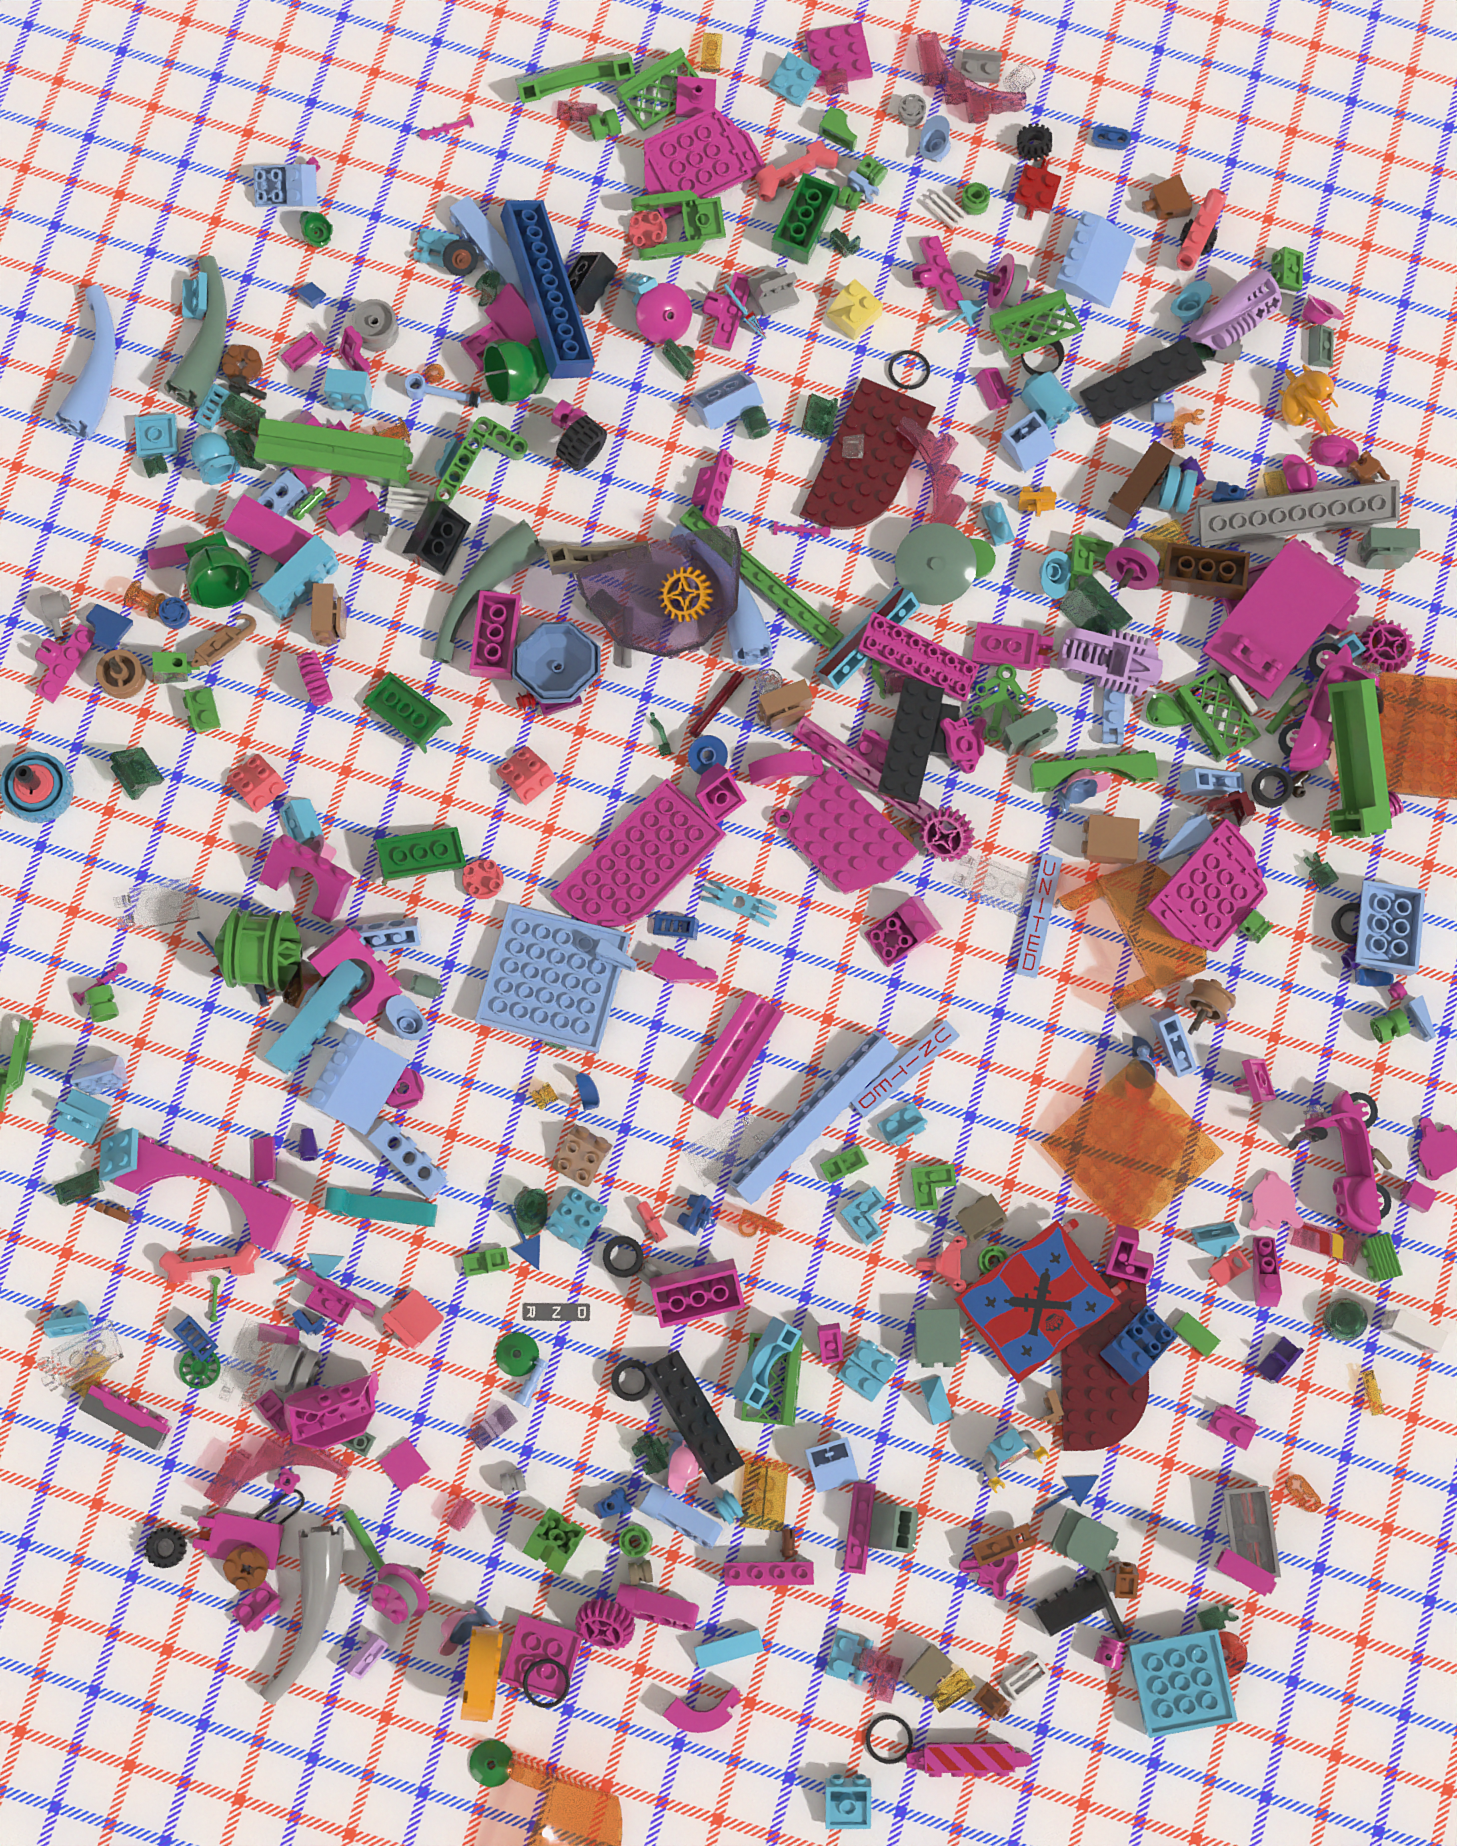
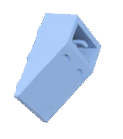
(285, 185)
(100, 1075)

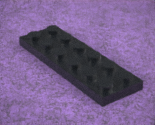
(1142, 382)
(910, 741)
(694, 1417)

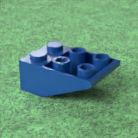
(1139, 1345)

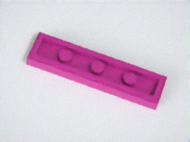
(859, 1528)

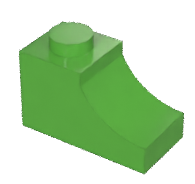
(835, 129)

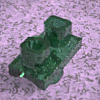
(654, 1451)

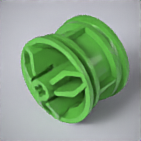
(258, 949)

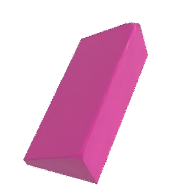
(993, 388)
(167, 556)
(264, 1159)

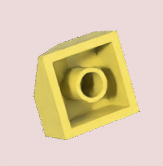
(855, 309)

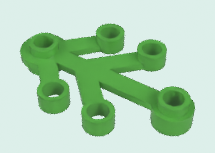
(1000, 698)

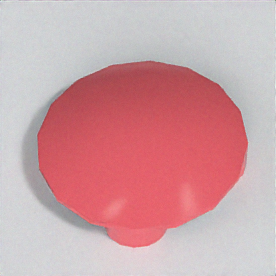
(647, 229)
(482, 879)

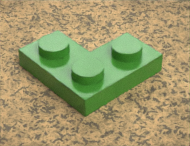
(1084, 551)
(926, 1180)

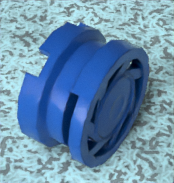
(175, 613)

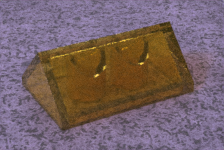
(764, 1495)

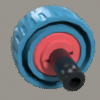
(36, 787)

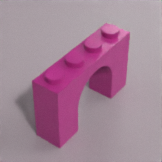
(352, 509)
(331, 879)
(345, 946)

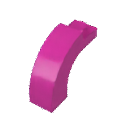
(785, 765)
(702, 1721)

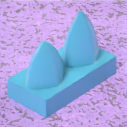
(997, 524)
(60, 1325)

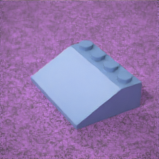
(1095, 260)
(1390, 927)
(357, 1081)

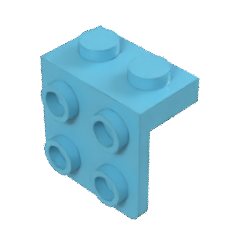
(576, 1218)

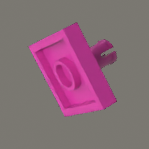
(694, 95)
(1256, 1081)

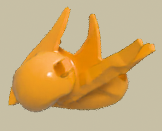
(1302, 398)

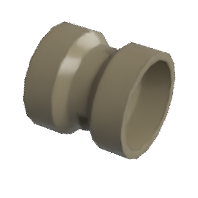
(640, 1572)

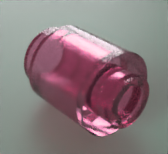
(461, 1514)

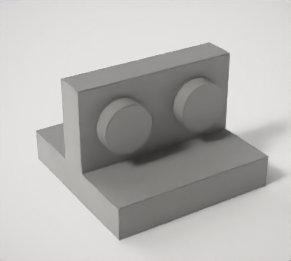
(774, 290)

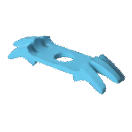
(751, 903)

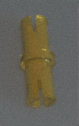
(1372, 1393)

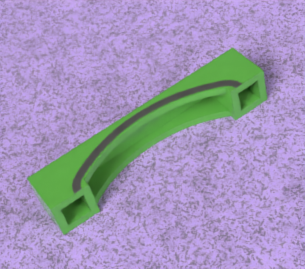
(604, 69)

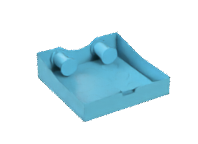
(1182, 1683)

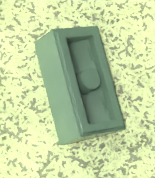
(1321, 346)

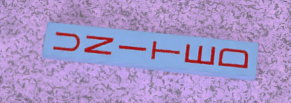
(1039, 916)
(905, 1069)

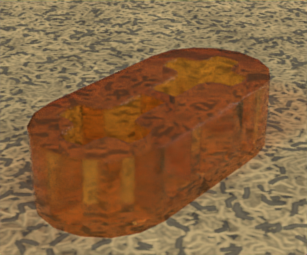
(1306, 1490)

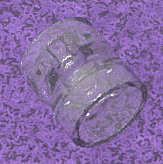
(768, 681)

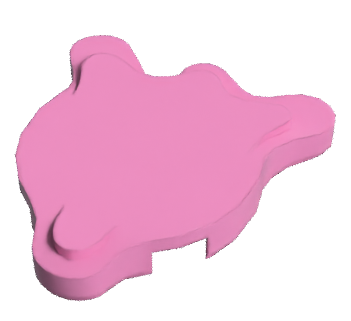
(1274, 1202)

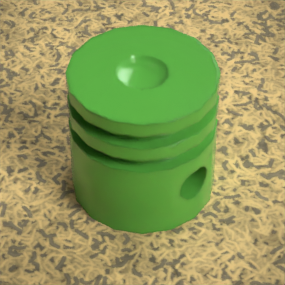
(872, 170)
(1255, 926)

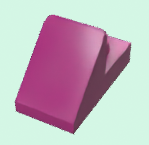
(830, 1343)

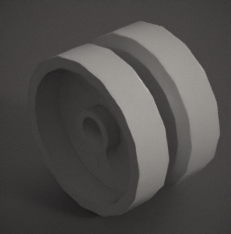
(376, 324)
(297, 1369)

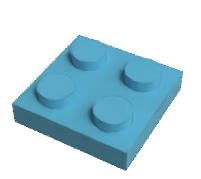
(794, 79)
(156, 435)
(118, 1154)

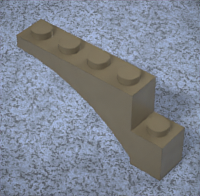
(571, 558)

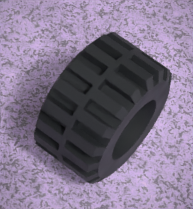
(581, 443)

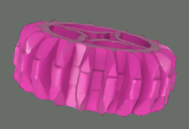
(1382, 631)
(314, 678)
(952, 848)
(605, 1624)

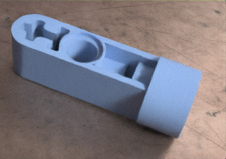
(680, 1516)

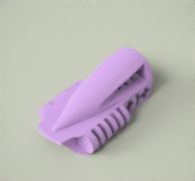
(1237, 311)
(1113, 659)

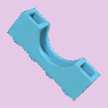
(753, 1381)

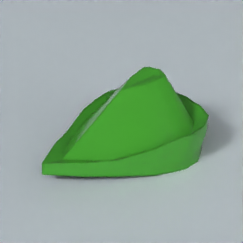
(1166, 711)

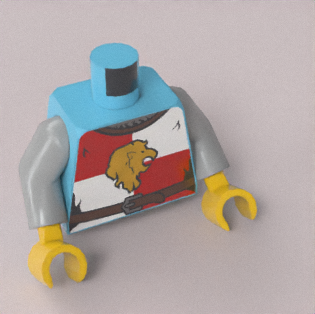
(1008, 1450)

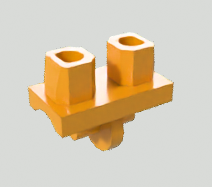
(1037, 501)

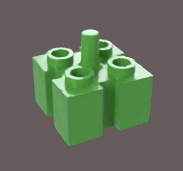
(554, 1541)

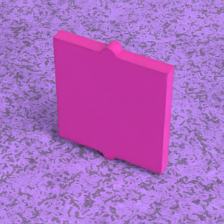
(404, 1465)

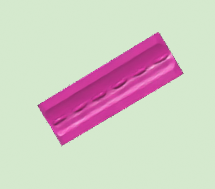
(918, 657)
(733, 1055)

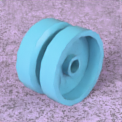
(1173, 489)

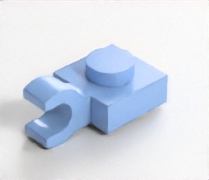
(859, 183)

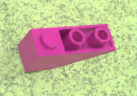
(677, 970)
(1266, 1273)

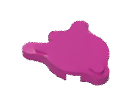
(964, 741)
(1437, 1149)
(993, 1575)

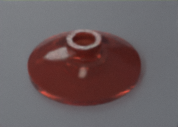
(1236, 1651)

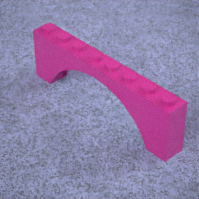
(264, 1211)

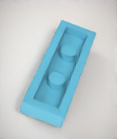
(639, 282)

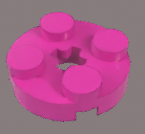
(414, 1093)

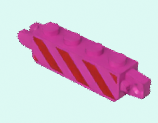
(967, 1758)

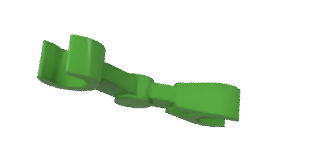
(875, 674)

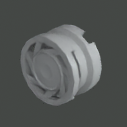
(912, 110)

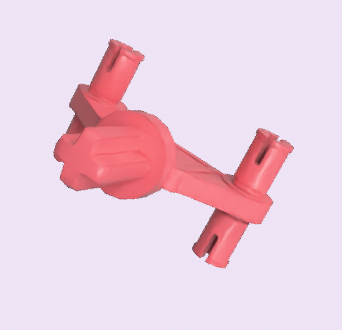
(947, 1264)

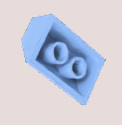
(726, 400)

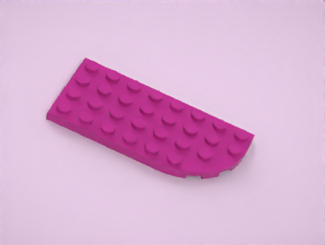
(640, 860)

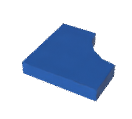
(109, 626)

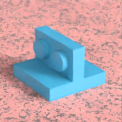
(82, 1116)

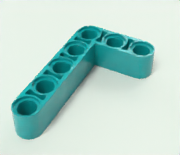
(343, 1203)

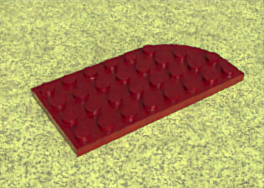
(861, 490)
(1094, 1397)

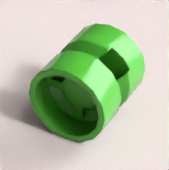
(611, 125)
(101, 1003)
(1392, 1025)

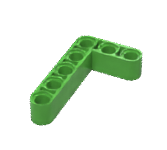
(470, 454)

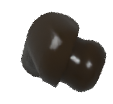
(1298, 780)

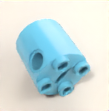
(1048, 399)

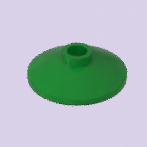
(521, 1365)
(486, 1751)

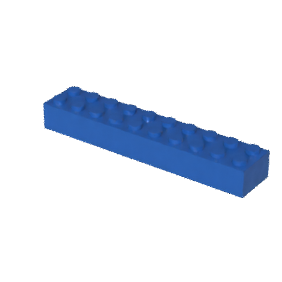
(547, 289)

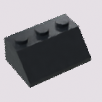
(589, 279)
(436, 537)
(1069, 1606)

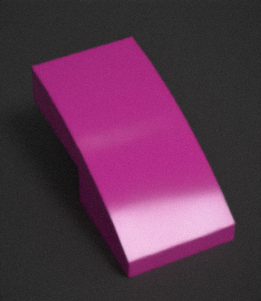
(273, 1410)

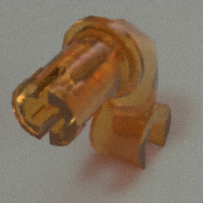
(1177, 427)

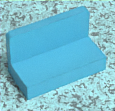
(300, 820)

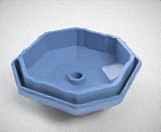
(554, 646)

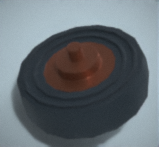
(460, 257)

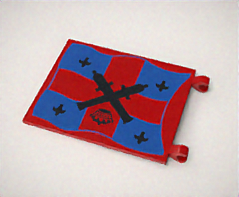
(1038, 1300)

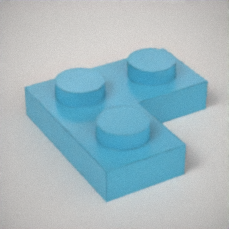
(859, 1215)

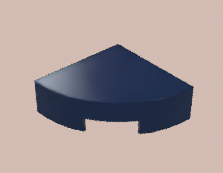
(262, 993)
(1138, 1041)

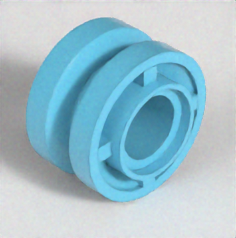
(728, 1507)

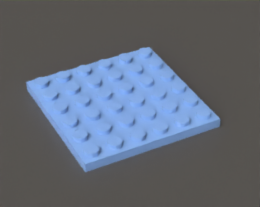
(550, 981)

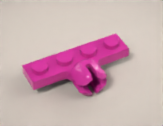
(937, 273)
(727, 311)
(62, 661)

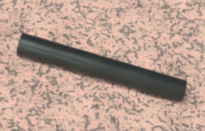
(1110, 1608)

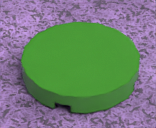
(984, 556)

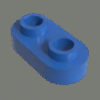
(1110, 136)

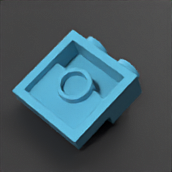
(867, 1370)
(848, 1802)

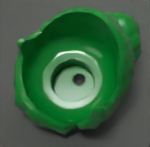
(315, 222)

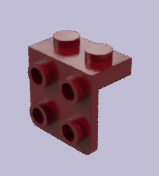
(1240, 803)

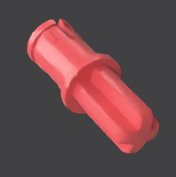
(651, 1221)

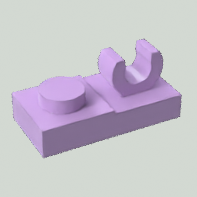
(367, 1656)

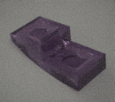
(493, 1427)

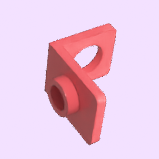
(1226, 1268)

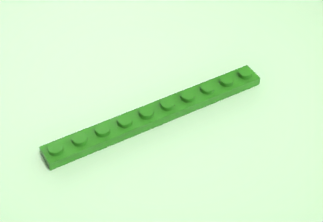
(775, 589)

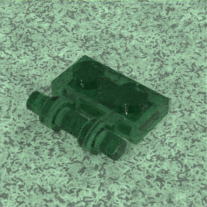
(244, 449)

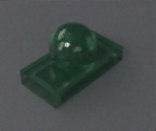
(680, 358)

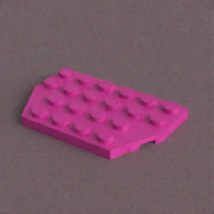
(699, 156)
(847, 835)
(1211, 891)

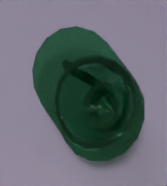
(531, 1210)

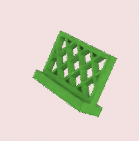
(647, 78)
(1029, 312)
(1201, 721)
(790, 1386)

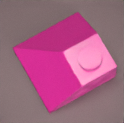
(719, 793)

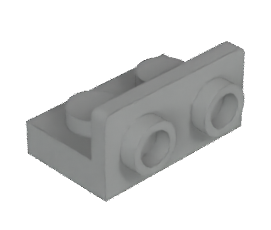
(981, 65)

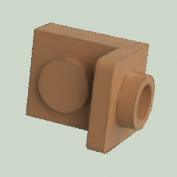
(1052, 1403)

